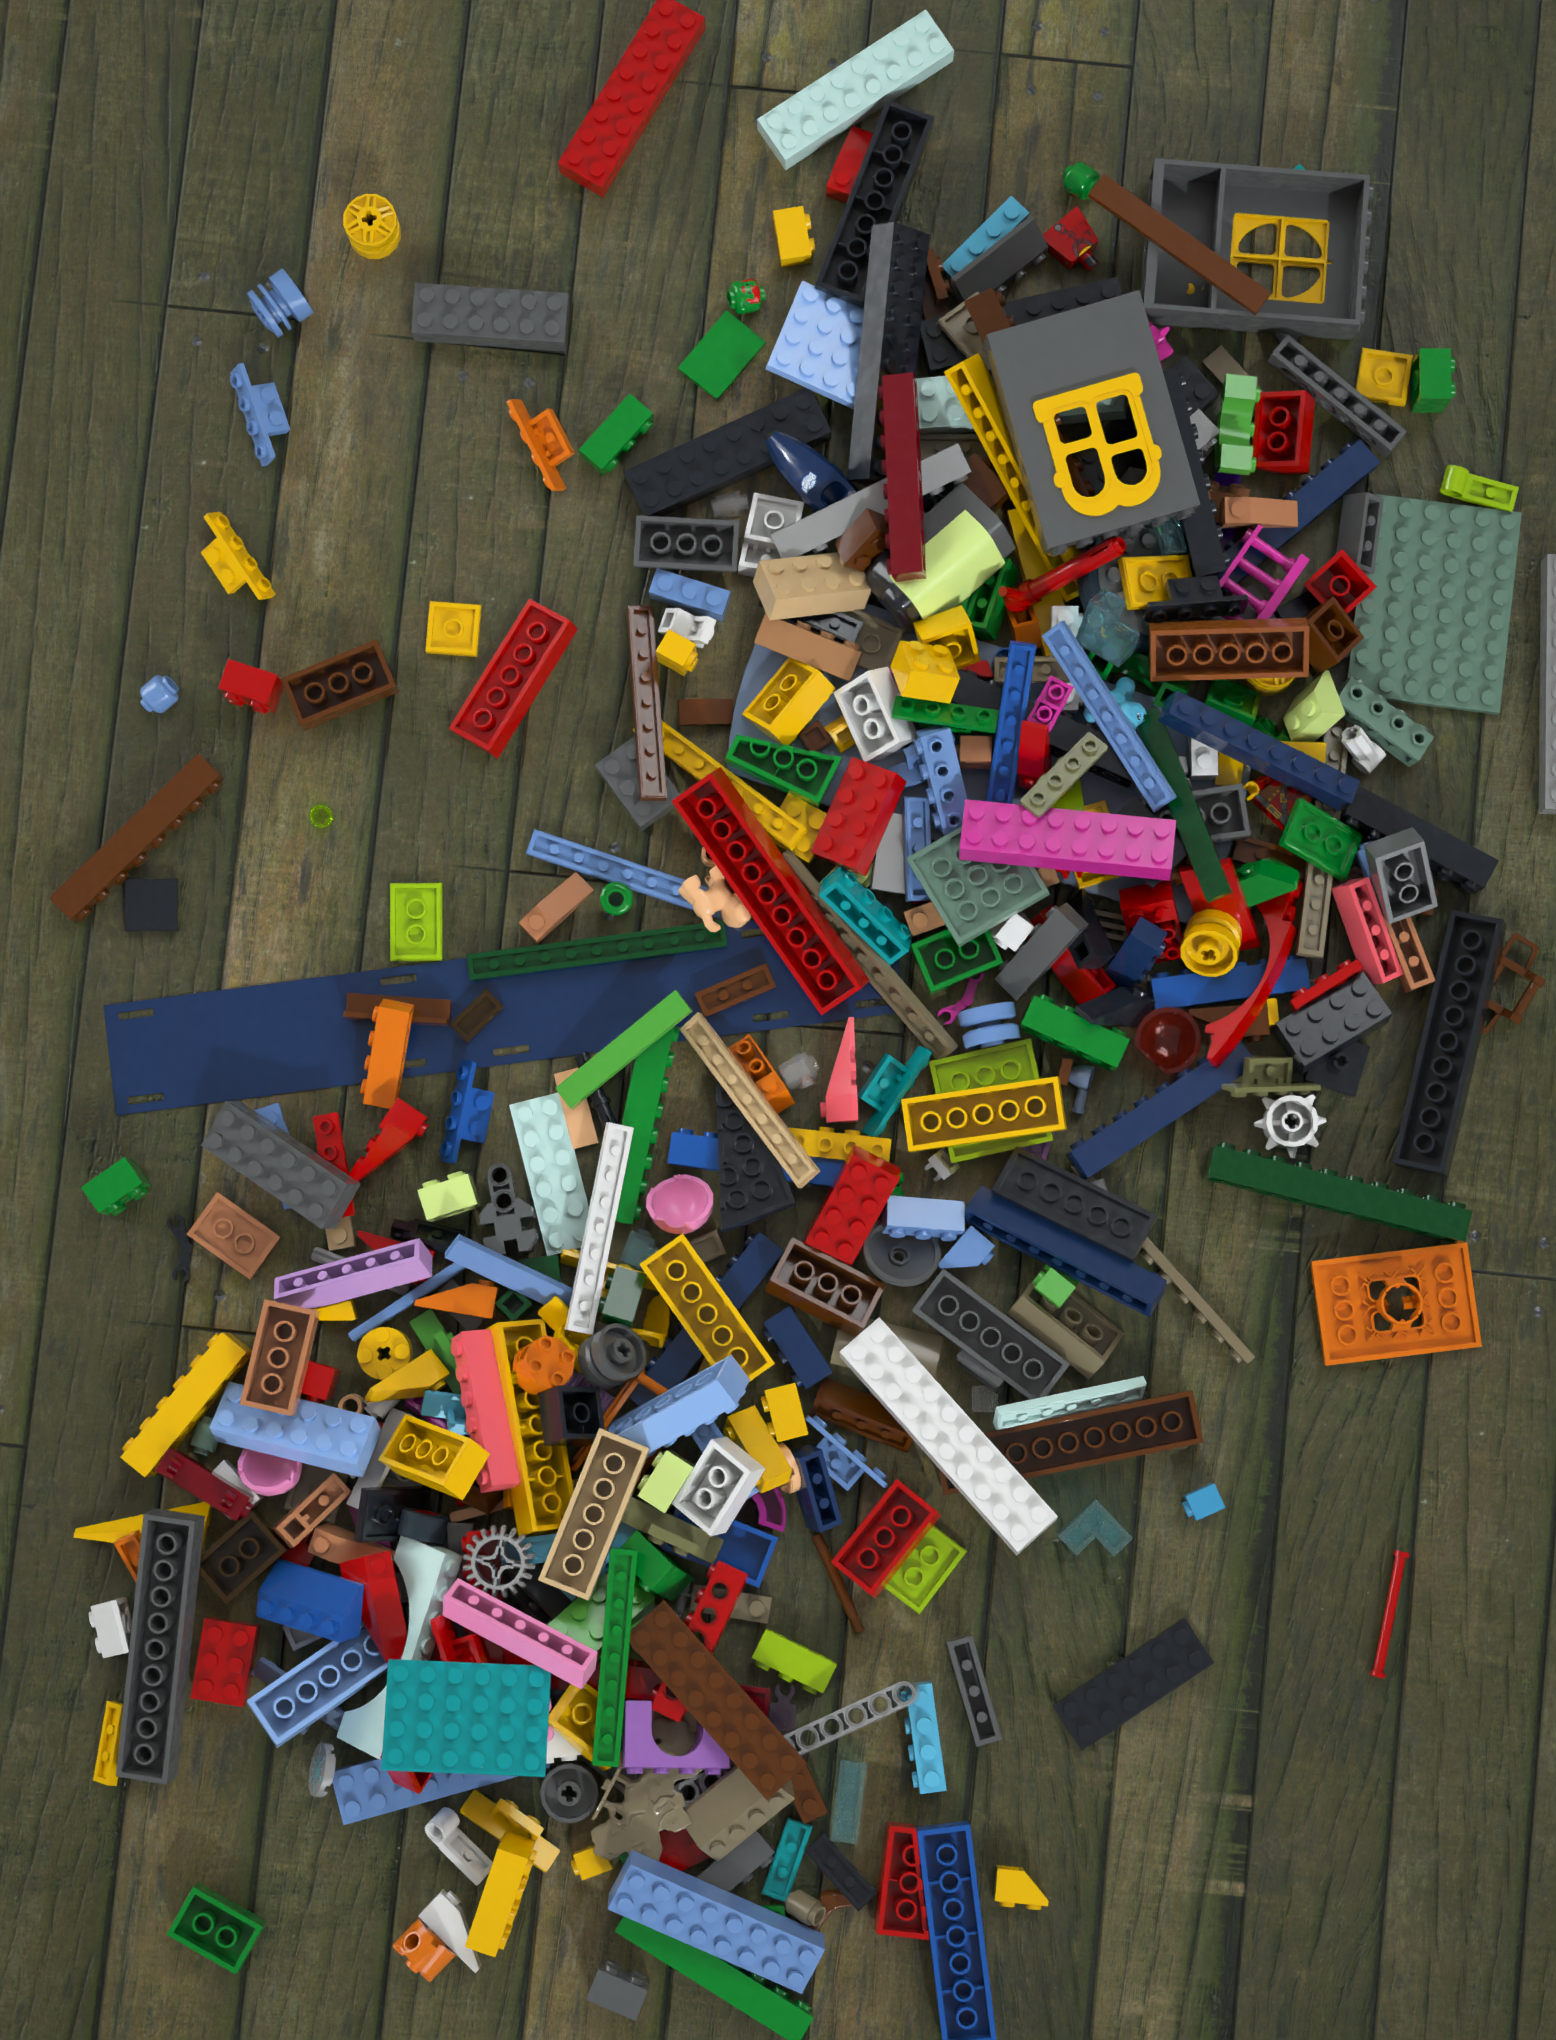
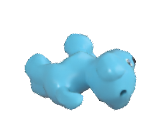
(1124, 697)

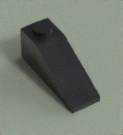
(1118, 1007)

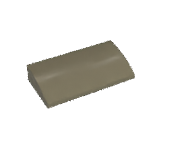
(922, 1345)

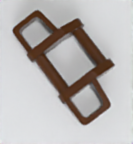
(1534, 979)

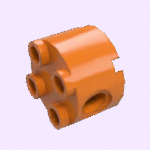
(543, 1365)
(424, 1950)

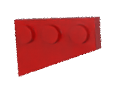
(1324, 983)

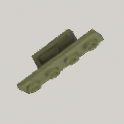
(1063, 774)
(1269, 1075)
(674, 1531)

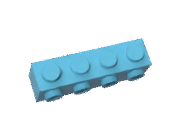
(925, 1739)

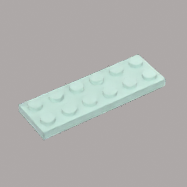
(551, 1172)

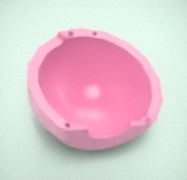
(680, 1204)
(268, 1473)

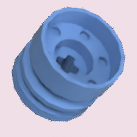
(279, 303)

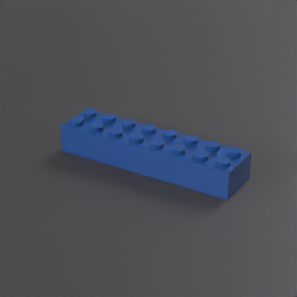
(956, 1932)

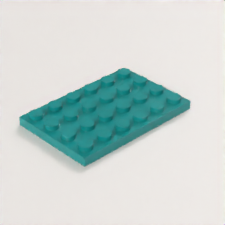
(466, 1718)

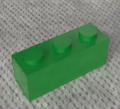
(617, 435)
(987, 606)

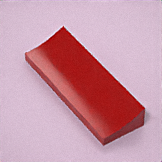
(513, 678)

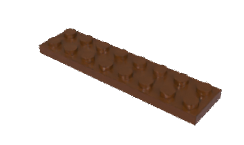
(716, 1700)

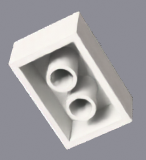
(868, 713)
(718, 1486)

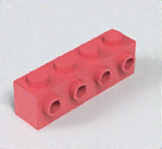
(1367, 930)

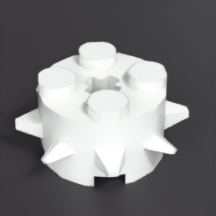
(1281, 1135)

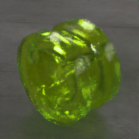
(316, 810)

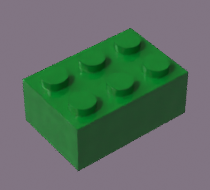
(946, 964)
(657, 1569)
(216, 1928)

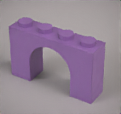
(640, 1751)

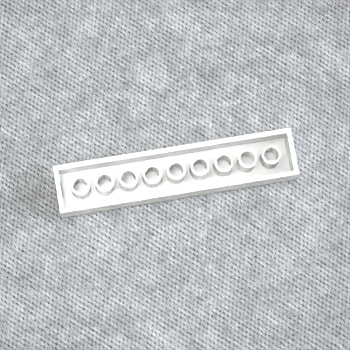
(948, 1436)

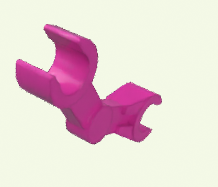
(966, 1001)

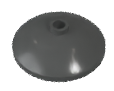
(917, 1257)

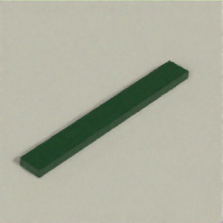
(1185, 809)

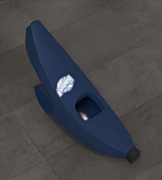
(808, 472)

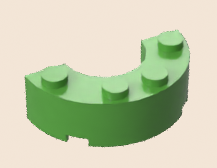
(1233, 448)
(1054, 1285)

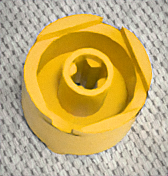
(382, 1338)

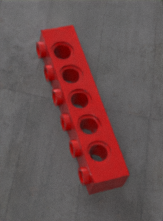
(734, 1581)

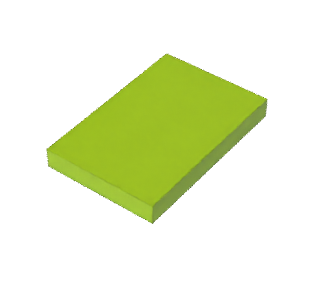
(416, 922)
(925, 1569)

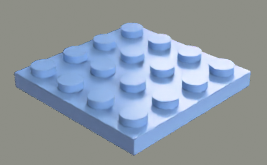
(820, 345)

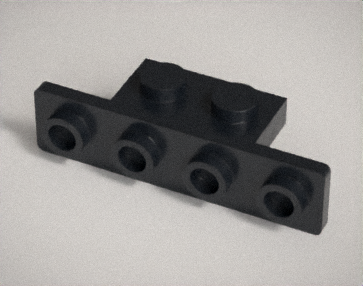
(1195, 599)

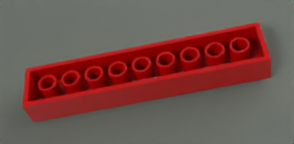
(770, 891)

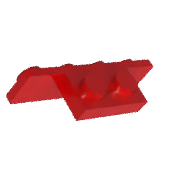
(331, 1145)
(455, 1649)

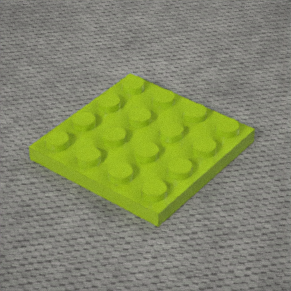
(986, 1068)

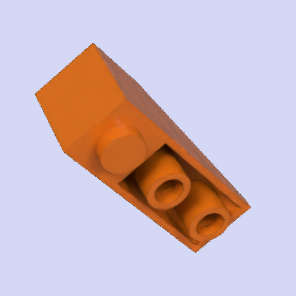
(762, 1073)

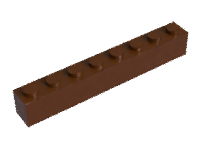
(137, 838)

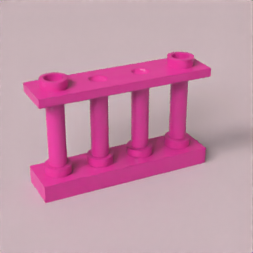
(1277, 587)

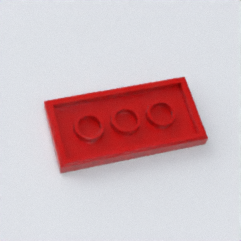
(1233, 904)

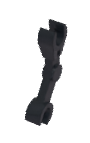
(186, 1247)

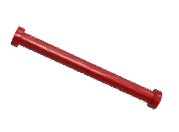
(1389, 1614)

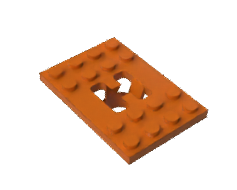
(1442, 1298)

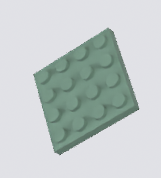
(973, 893)

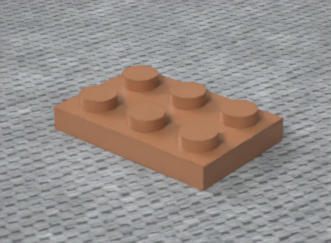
(234, 1235)

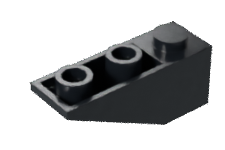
(1092, 946)

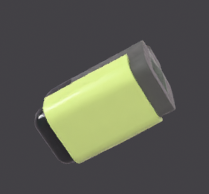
(962, 551)

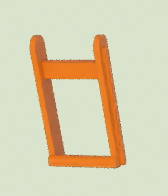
(613, 1409)

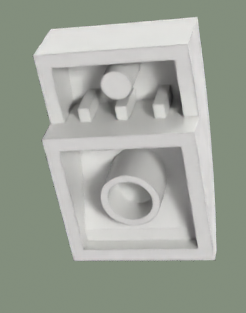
(765, 517)

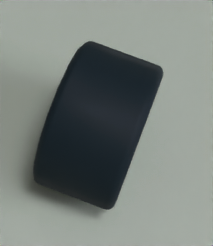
(422, 1525)

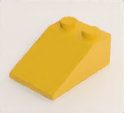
(576, 1718)

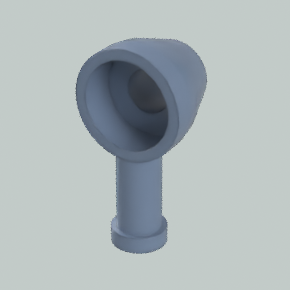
(1081, 1077)

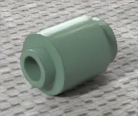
(203, 1438)

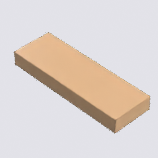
(579, 1119)

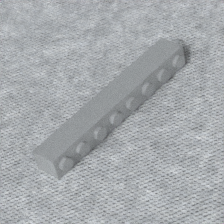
(835, 519)

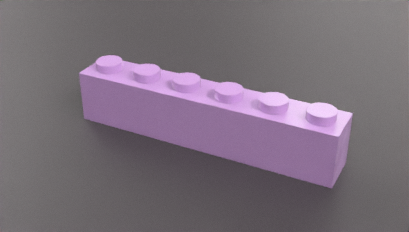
(355, 1276)

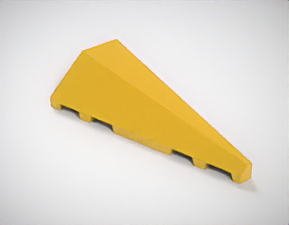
(116, 1529)

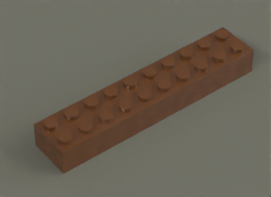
(1097, 1436)

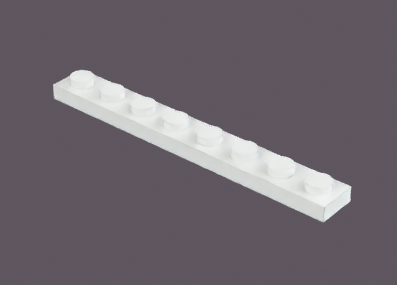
(599, 1228)

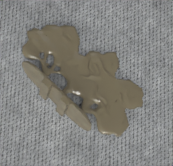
(648, 1801)

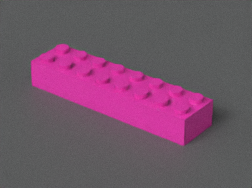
(1068, 840)

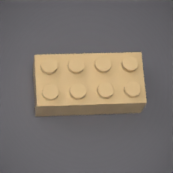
(809, 586)

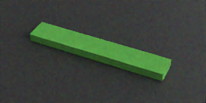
(624, 1049)

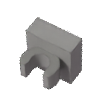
(942, 1164)

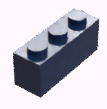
(1137, 954)
(796, 1348)
(816, 1490)

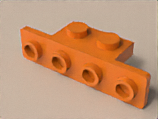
(545, 440)

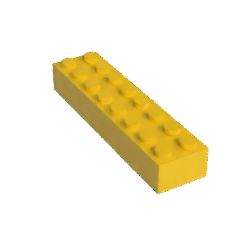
(542, 1469)

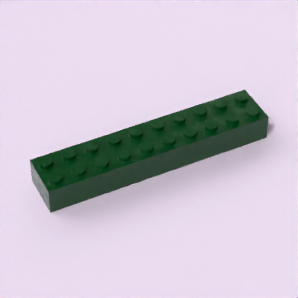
(1337, 1194)

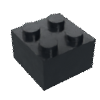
(570, 1415)

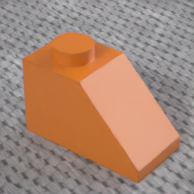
(1024, 626)

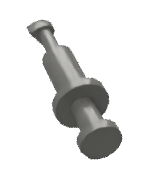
(682, 1601)

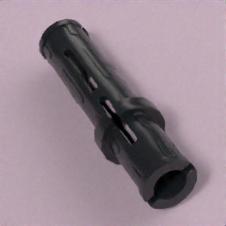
(598, 1097)

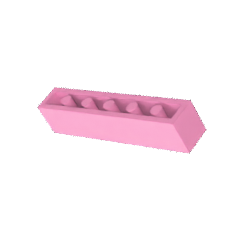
(519, 1633)

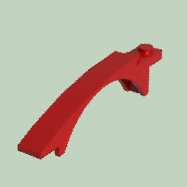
(1228, 1031)

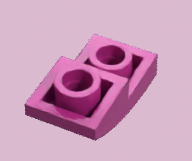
(1050, 702)

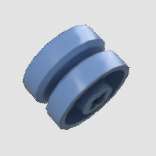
(989, 1030)

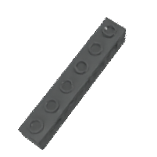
(1337, 396)

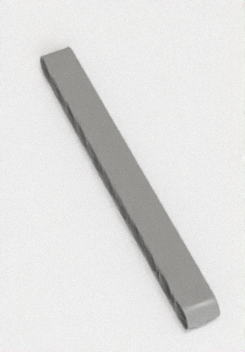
(821, 1731)

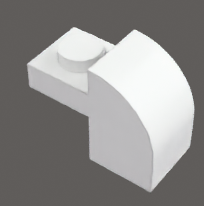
(694, 628)

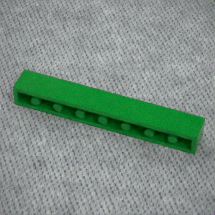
(641, 1112)
(726, 1980)

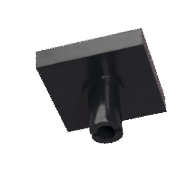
(1342, 1070)

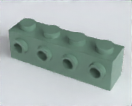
(1383, 722)

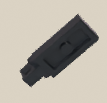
(431, 1234)

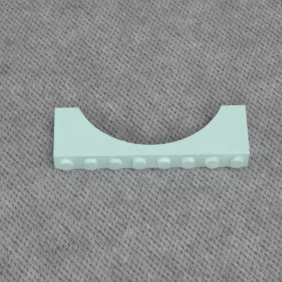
(428, 1576)

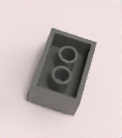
(621, 776)
(1401, 875)

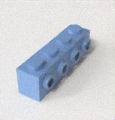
(943, 776)

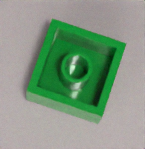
(1432, 380)
(116, 1187)

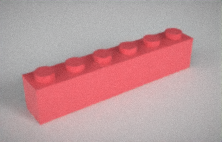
(485, 1408)

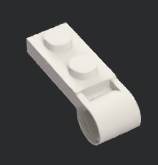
(457, 1846)

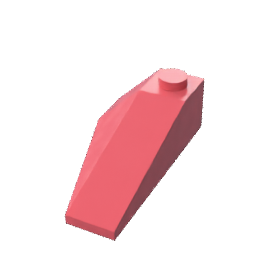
(841, 1095)

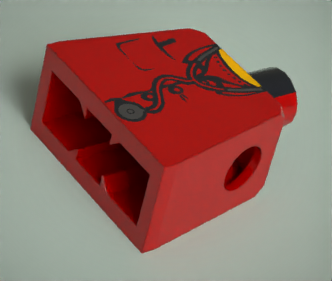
(1072, 241)

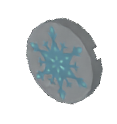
(321, 1769)

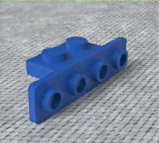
(468, 1113)

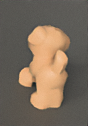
(715, 898)

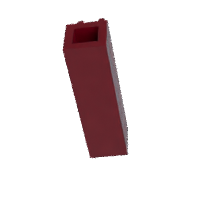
(205, 1484)

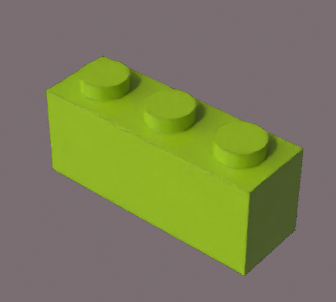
(793, 1661)

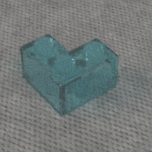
(1103, 632)
(1091, 1524)

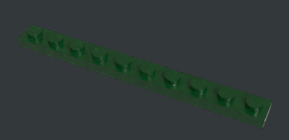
(594, 951)

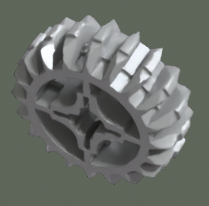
(522, 1564)

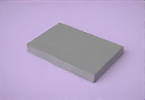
(888, 862)

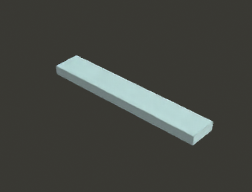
(1069, 1403)

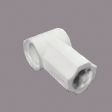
(1364, 751)

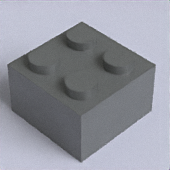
(618, 1989)

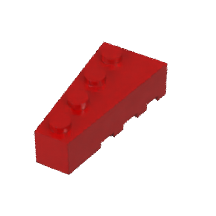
(900, 1894)

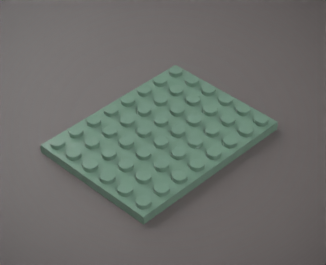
(1439, 605)

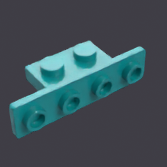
(889, 1085)

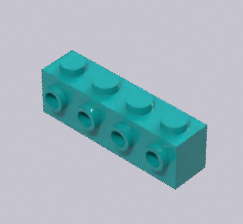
(866, 914)

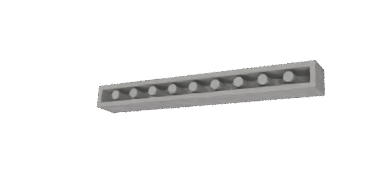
(1547, 707)

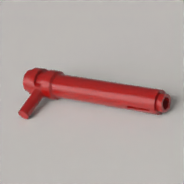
(1032, 591)

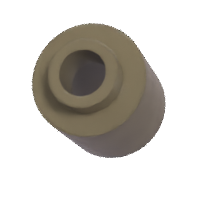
(805, 1908)

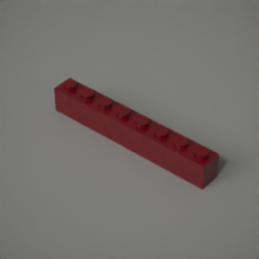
(904, 477)

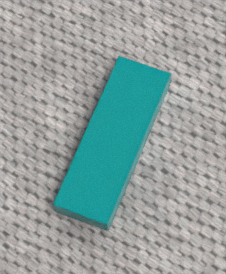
(787, 1859)

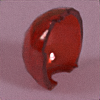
(1169, 1039)

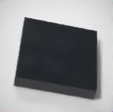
(151, 905)

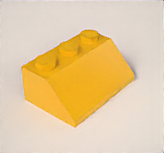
(789, 701)

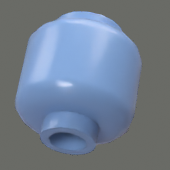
(159, 694)

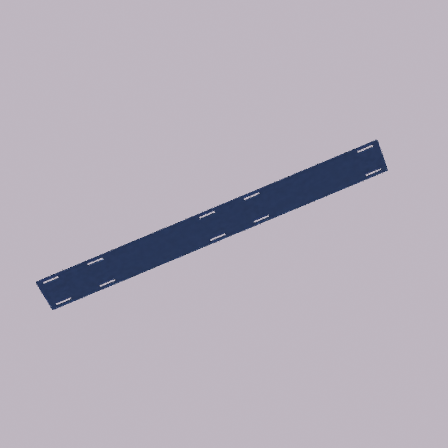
(297, 1039)

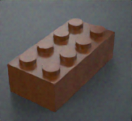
(340, 685)
(825, 1287)

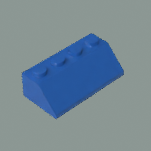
(311, 1601)

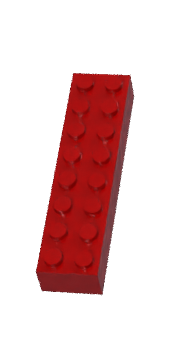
(631, 95)

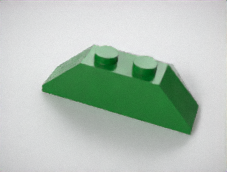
(1266, 880)

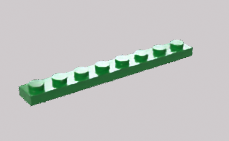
(614, 1657)

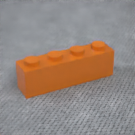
(387, 1054)

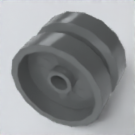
(611, 1356)
(568, 1807)

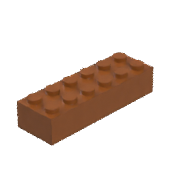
(1228, 649)

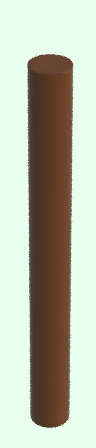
(838, 1584)

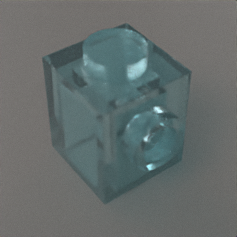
(638, 1247)

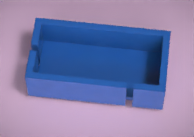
(743, 1548)

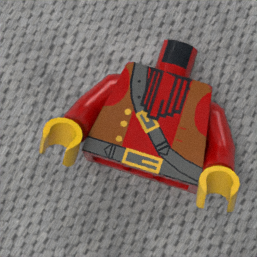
(1274, 799)

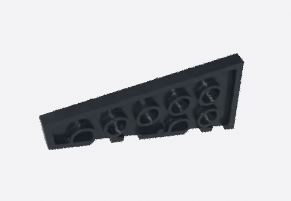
(748, 1171)

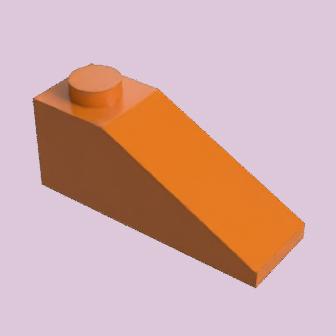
(468, 1300)

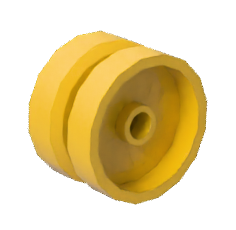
(1211, 943)

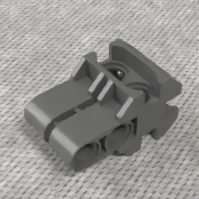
(508, 1221)

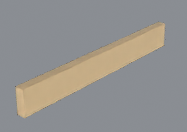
(749, 1100)

